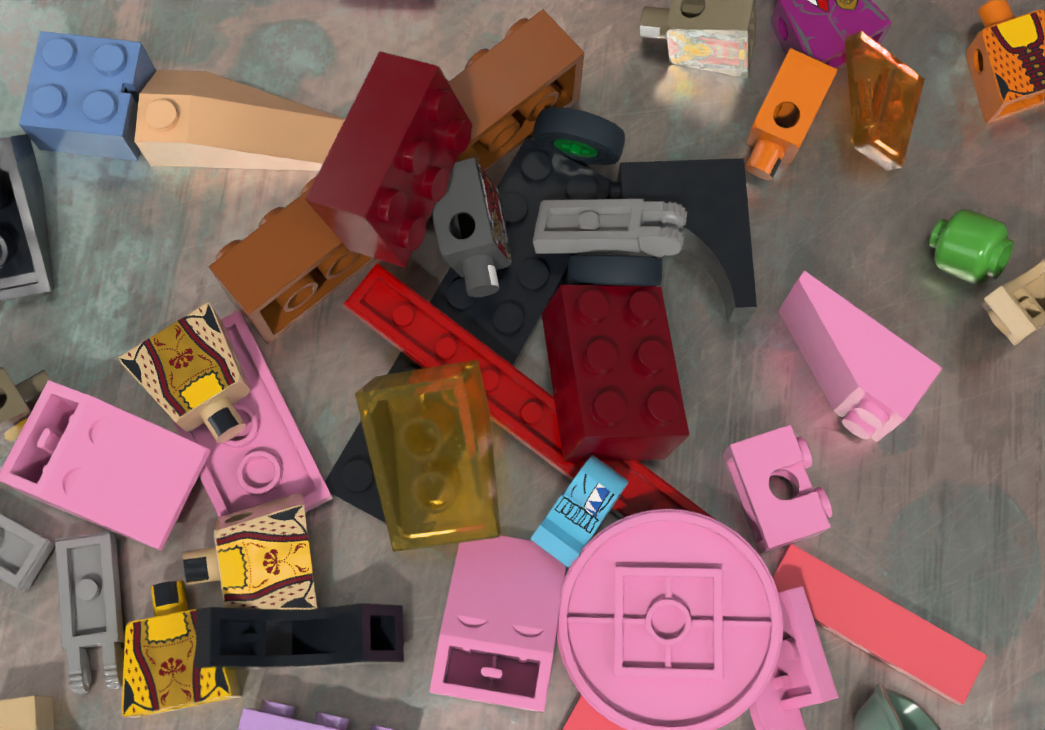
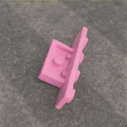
(800, 673)

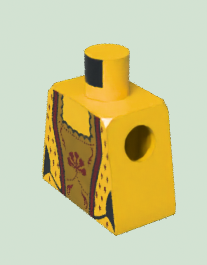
(162, 660)

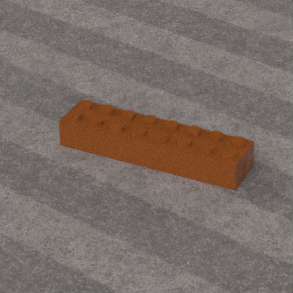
(300, 261)

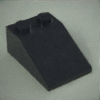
(23, 223)

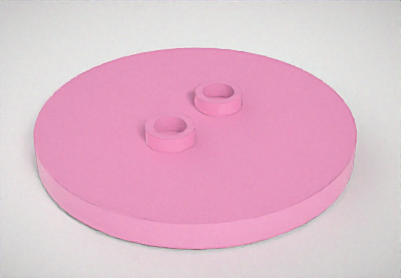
(669, 622)

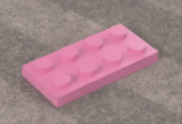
(270, 453)

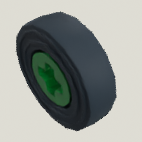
(579, 136)
(614, 270)

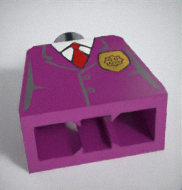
(822, 26)

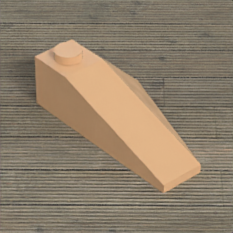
(227, 124)

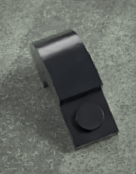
(299, 638)

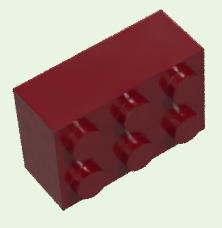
(391, 159)
(613, 373)

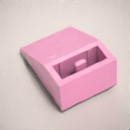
(103, 465)
(500, 624)

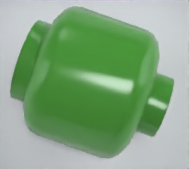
(971, 246)

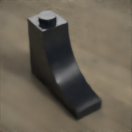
(715, 222)

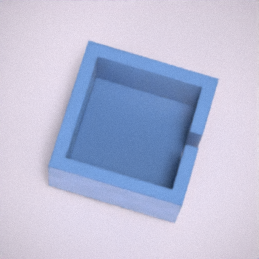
(79, 97)

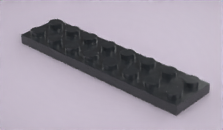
(498, 320)

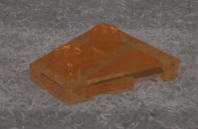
(881, 101)

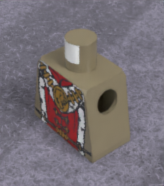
(705, 33)

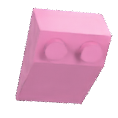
(858, 363)

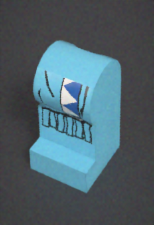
(580, 511)

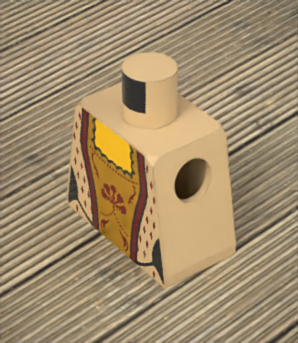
(193, 373)
(259, 557)

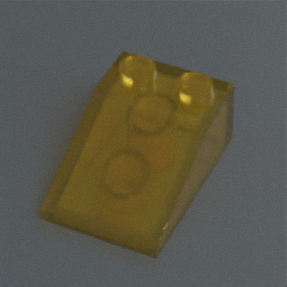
(432, 455)

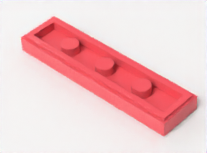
(881, 626)

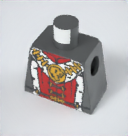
(472, 228)

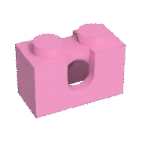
(772, 520)

